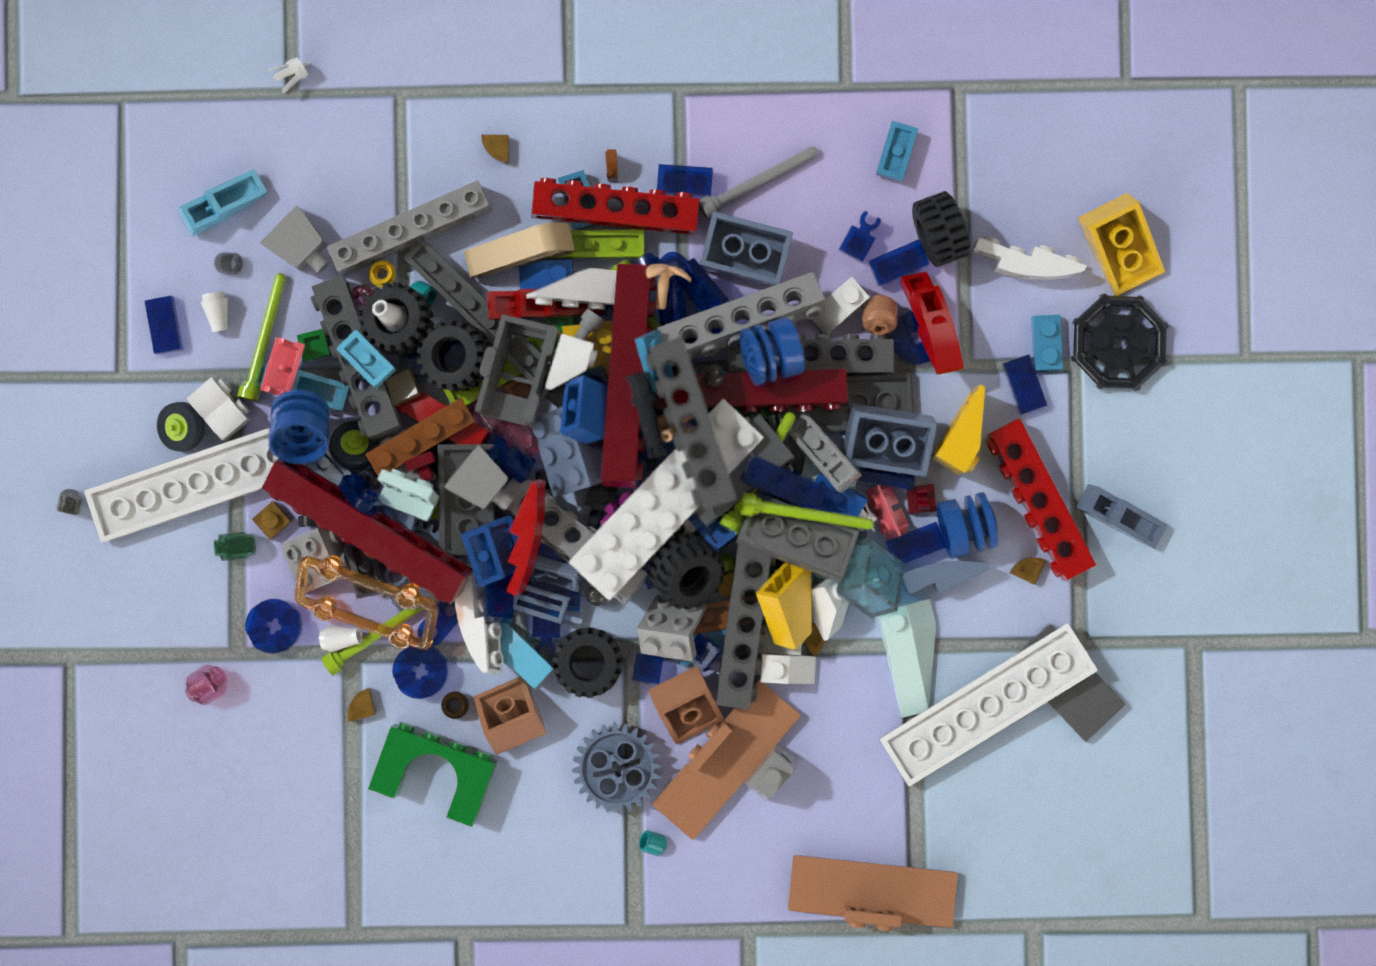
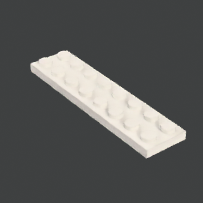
(181, 486)
(658, 507)
(988, 704)

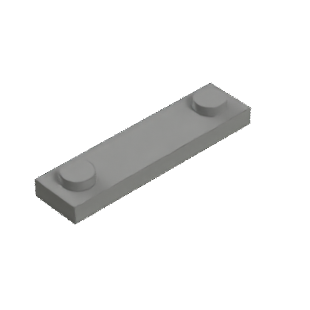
(821, 450)

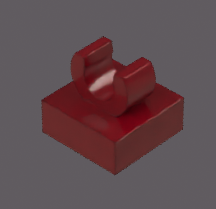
(422, 465)
(921, 499)

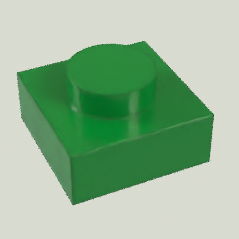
(315, 346)

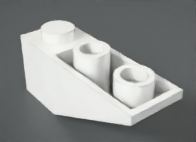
(586, 286)

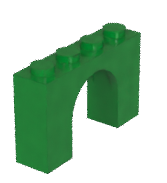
(471, 768)

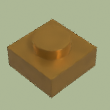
(272, 520)

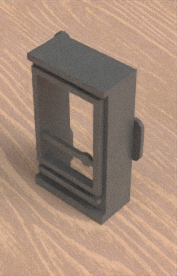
(506, 406)

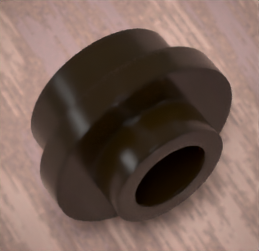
(446, 705)

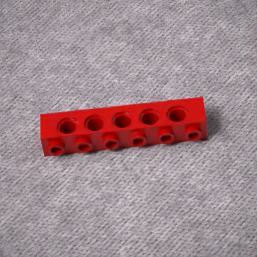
(683, 223)
(1079, 557)

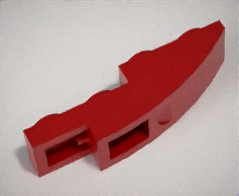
(934, 321)

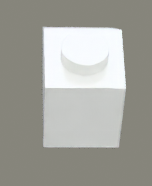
(840, 306)
(570, 360)
(827, 606)
(787, 669)

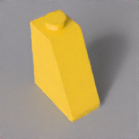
(787, 605)

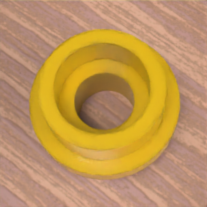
(376, 268)

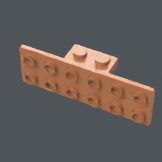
(725, 761)
(872, 892)

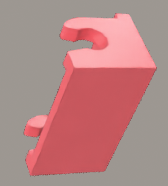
(282, 366)

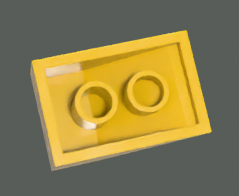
(1122, 243)
(962, 439)

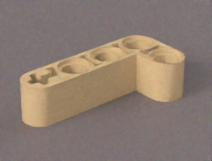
(519, 248)

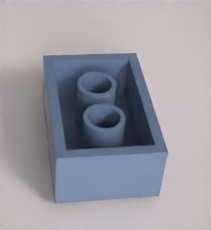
(745, 250)
(889, 439)
(567, 462)

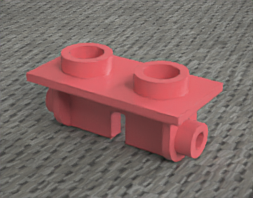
(890, 522)

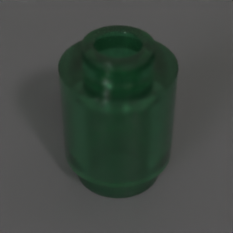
(235, 546)

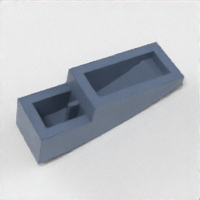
(1121, 516)
(940, 574)

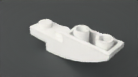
(1038, 265)
(479, 635)

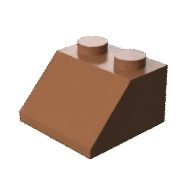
(686, 705)
(509, 715)

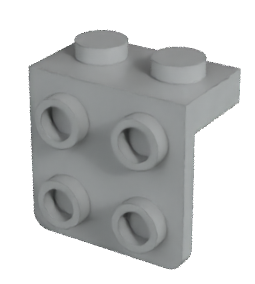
(316, 543)
(669, 630)

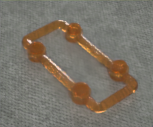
(326, 607)

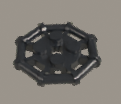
(1103, 341)

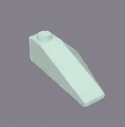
(910, 653)

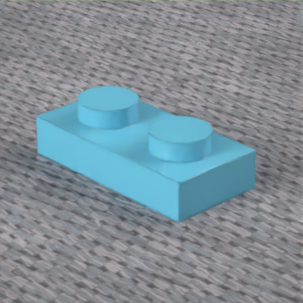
(366, 359)

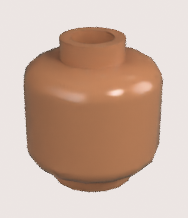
(880, 315)

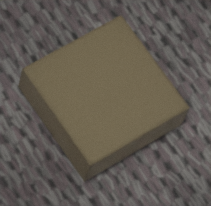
(403, 387)

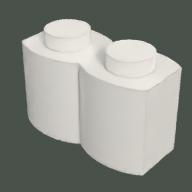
(219, 408)

